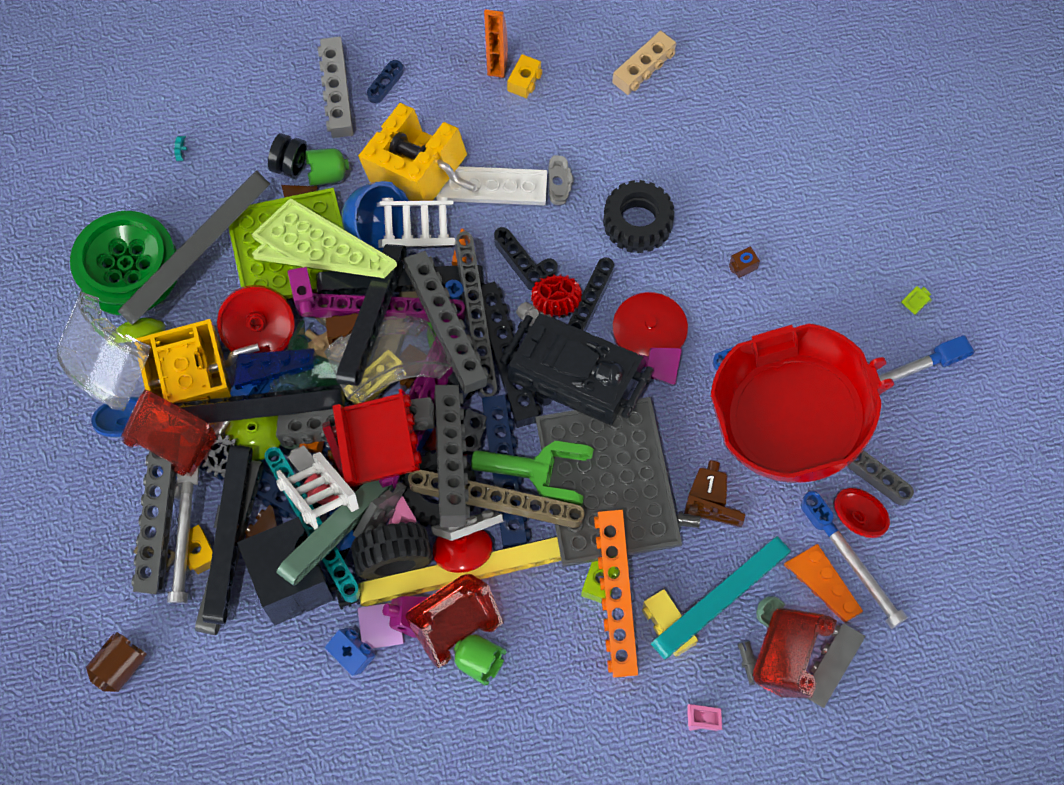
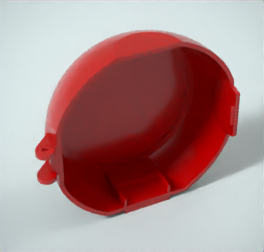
(797, 402)

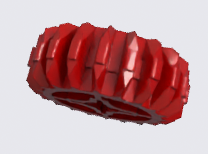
(556, 295)

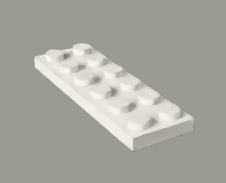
(498, 186)

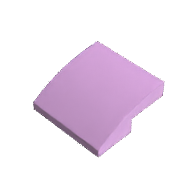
(376, 629)

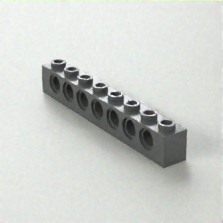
(467, 379)
(307, 426)
(450, 456)
(162, 524)

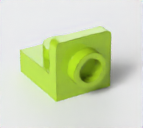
(917, 299)

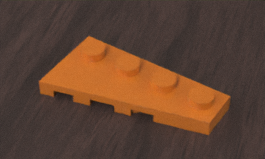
(820, 576)

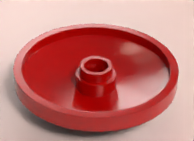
(255, 316)
(649, 322)

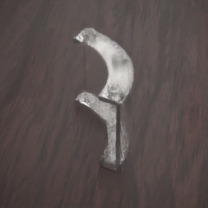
(400, 352)
(98, 356)

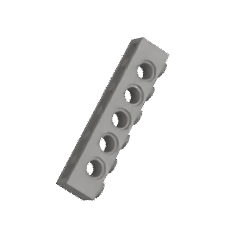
(338, 126)

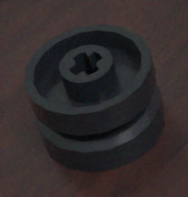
(287, 155)

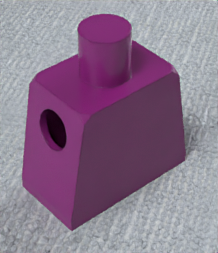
(301, 290)
(665, 364)
(398, 610)

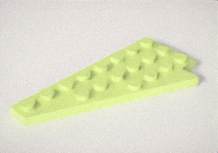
(308, 240)

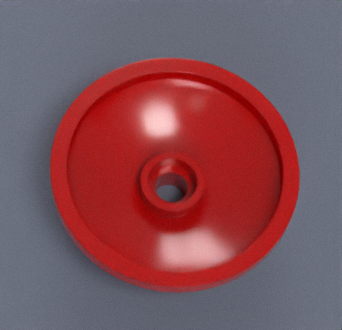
(862, 513)
(463, 553)

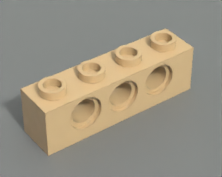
(653, 53)

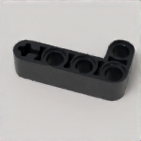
(521, 257)

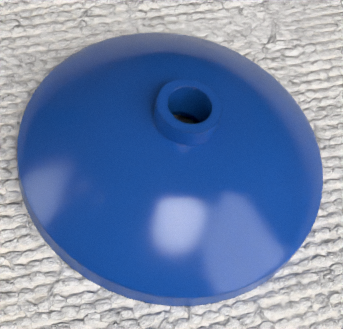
(110, 421)

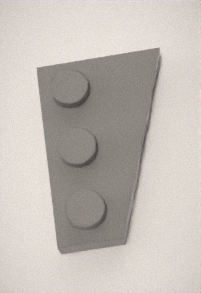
(473, 524)

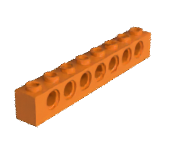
(628, 666)

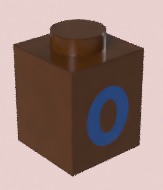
(744, 262)

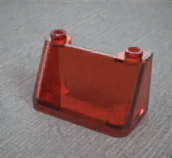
(168, 432)
(452, 616)
(788, 651)

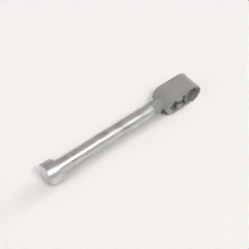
(178, 592)

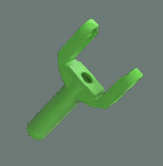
(536, 469)

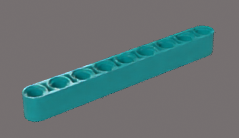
(332, 566)
(720, 598)

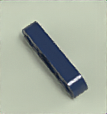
(385, 74)

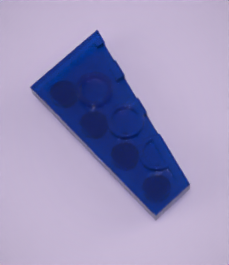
(256, 367)

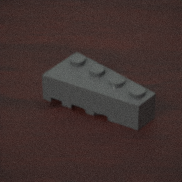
(834, 662)

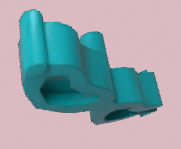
(179, 143)

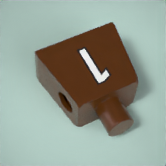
(710, 484)

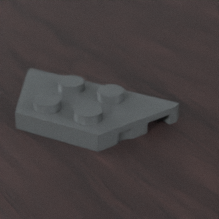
(380, 510)

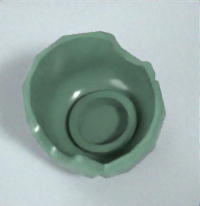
(766, 609)

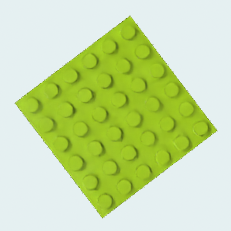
(271, 273)

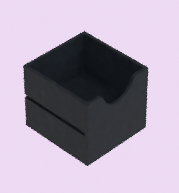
(277, 596)

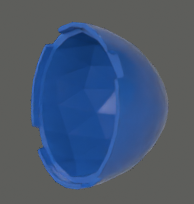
(365, 219)

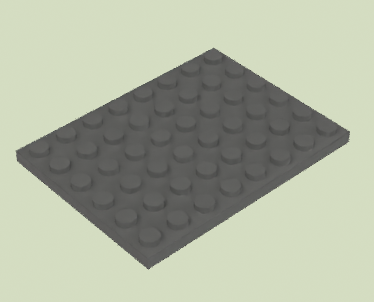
(621, 475)

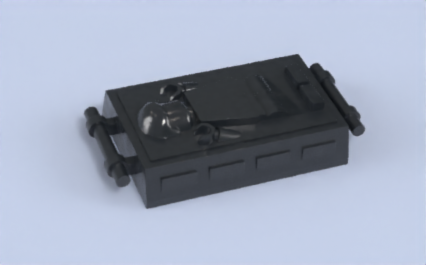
(575, 368)

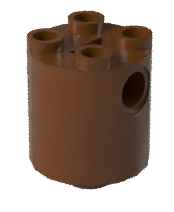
(114, 663)

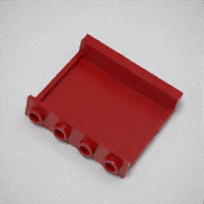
(377, 439)

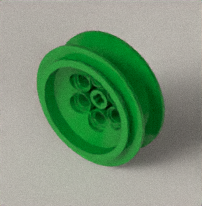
(99, 247)

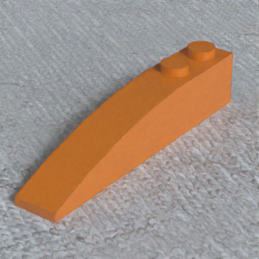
(496, 43)

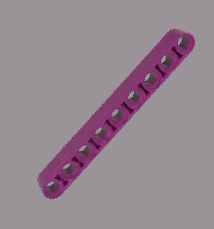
(354, 301)

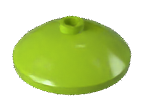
(141, 327)
(260, 438)

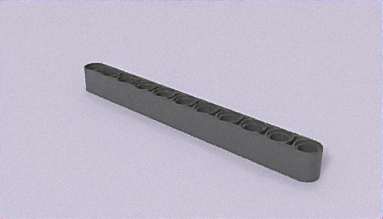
(193, 248)

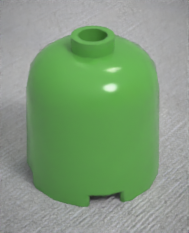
(326, 166)
(478, 658)

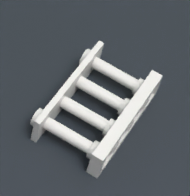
(407, 239)
(328, 476)

